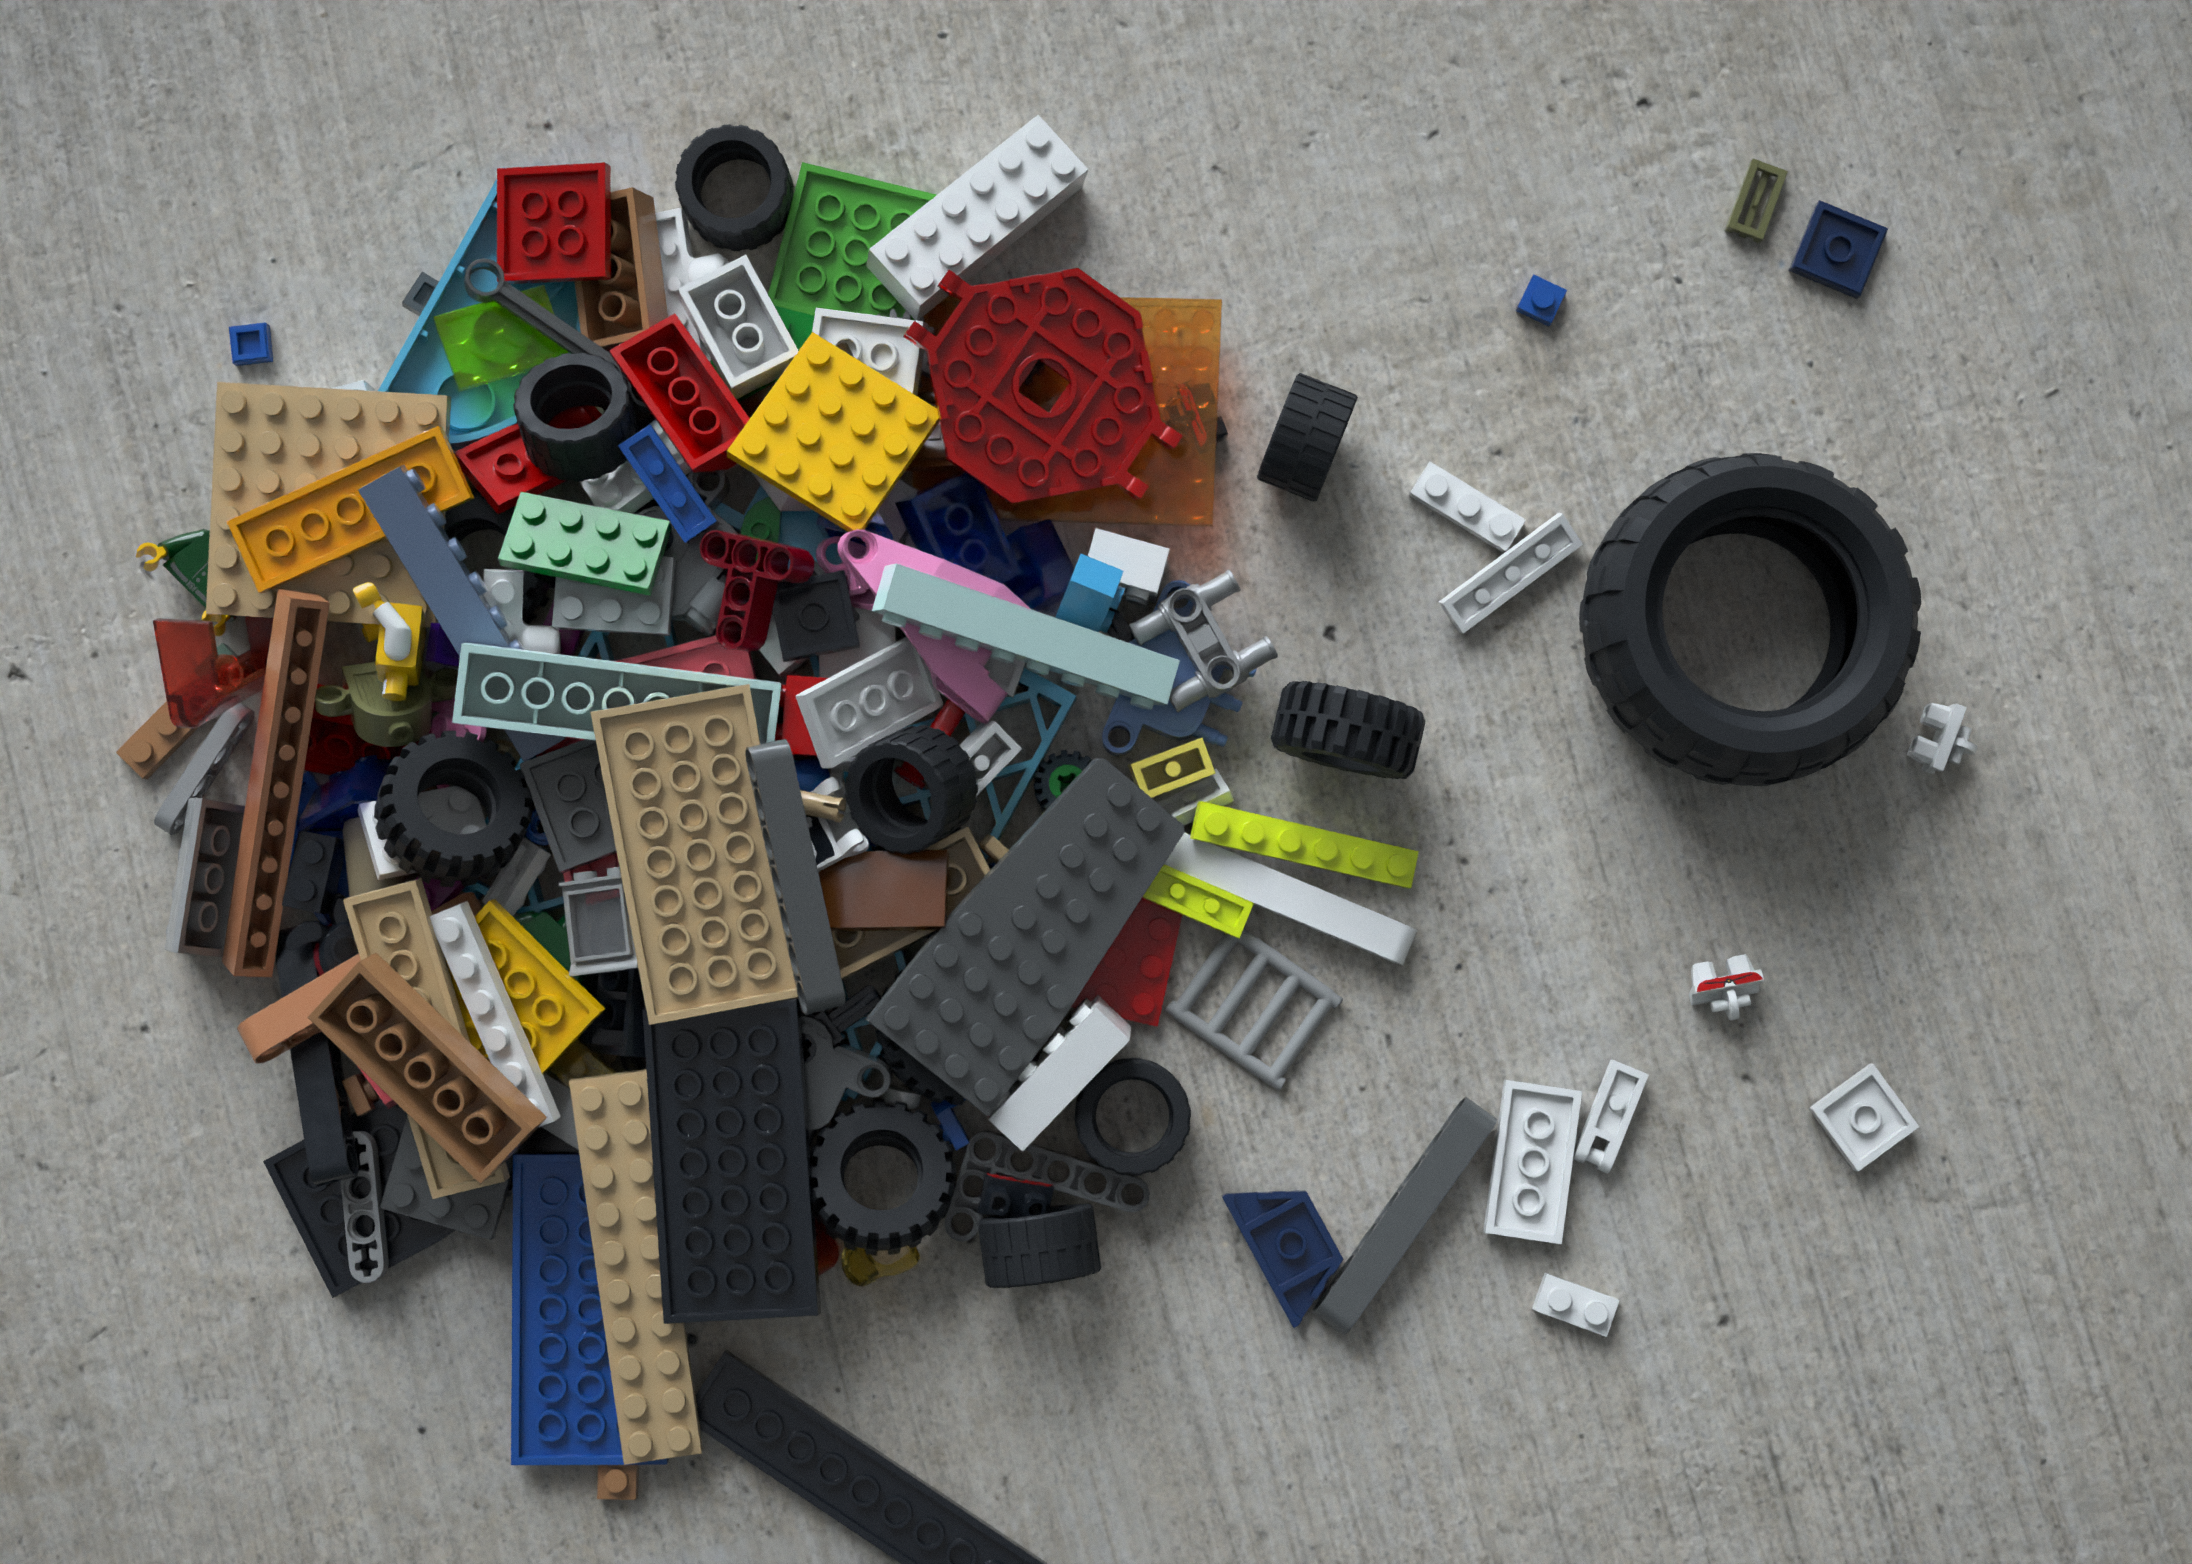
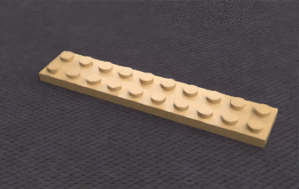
(645, 1355)

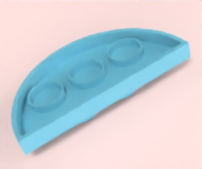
(422, 360)

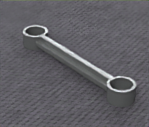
(537, 317)

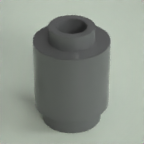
(707, 604)

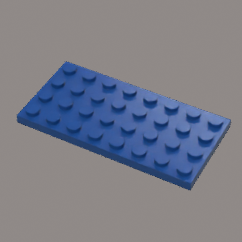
(559, 1346)

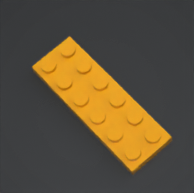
(331, 516)

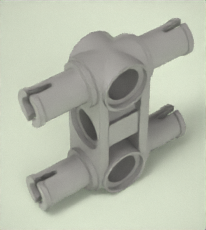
(1203, 640)

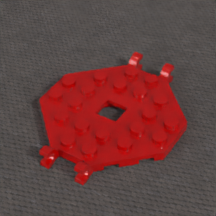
(1078, 334)

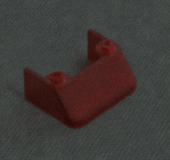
(198, 679)

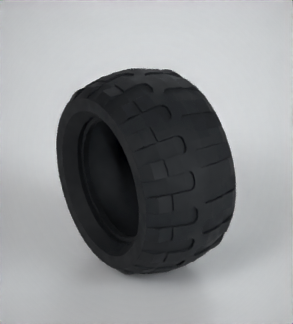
(1844, 547)

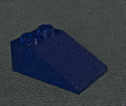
(959, 526)

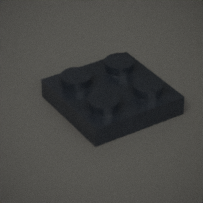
(814, 617)

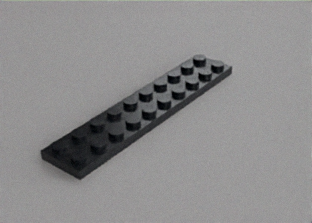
(844, 1473)

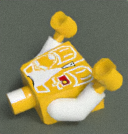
(400, 641)

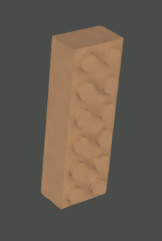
(427, 1067)

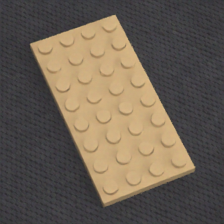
(693, 853)

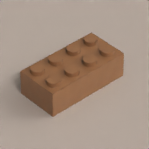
(635, 294)

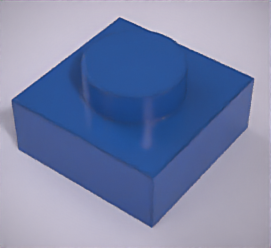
(1541, 300)

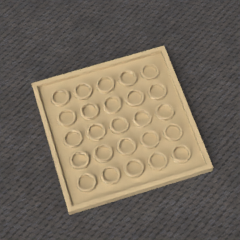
(284, 439)

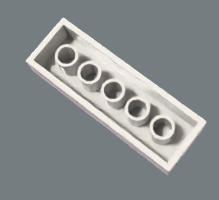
(977, 216)

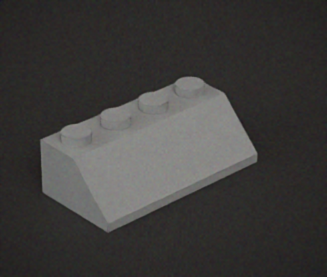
(204, 878)

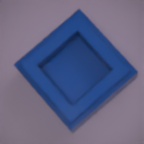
(251, 344)

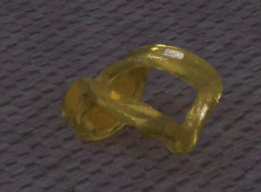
(864, 1269)

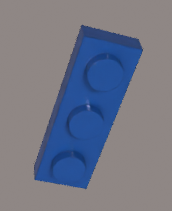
(667, 483)

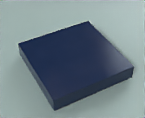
(1838, 249)

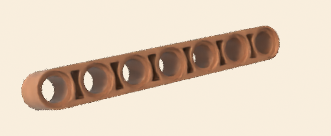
(286, 1020)

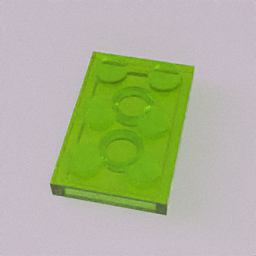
(492, 343)

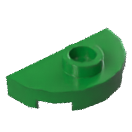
(763, 521)

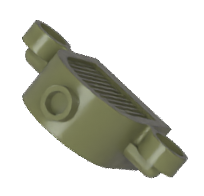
(380, 719)

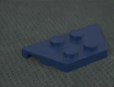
(1287, 1244)

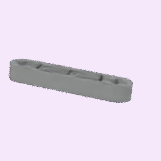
(204, 766)
(355, 1207)

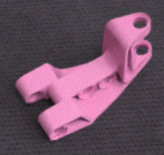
(953, 670)

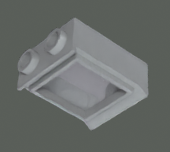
(598, 923)

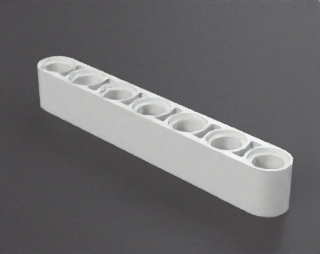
(1294, 899)

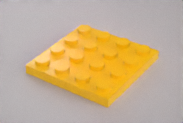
(834, 434)
(544, 996)

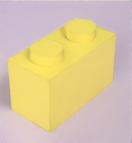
(1172, 768)

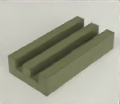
(1745, 229)

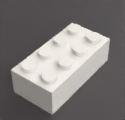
(1061, 1071)

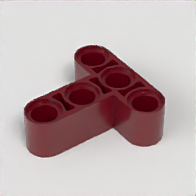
(748, 575)

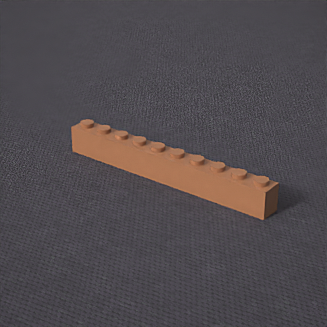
(275, 782)

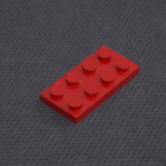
(501, 465)

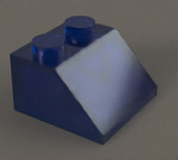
(1043, 565)
(341, 795)

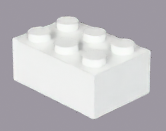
(739, 326)

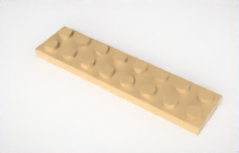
(400, 931)

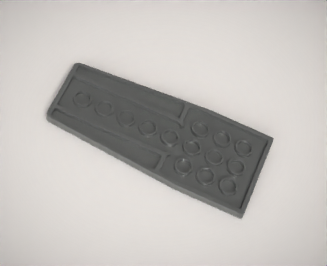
(1028, 936)

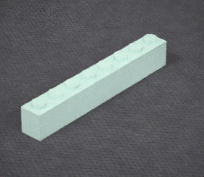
(1024, 635)

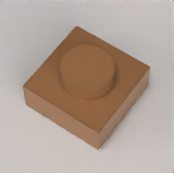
(360, 1094)
(618, 1482)

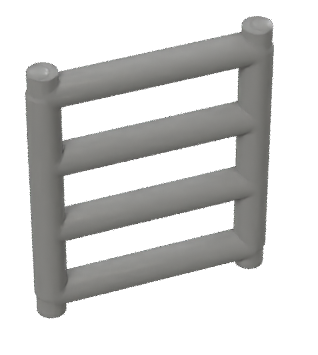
(1212, 1031)

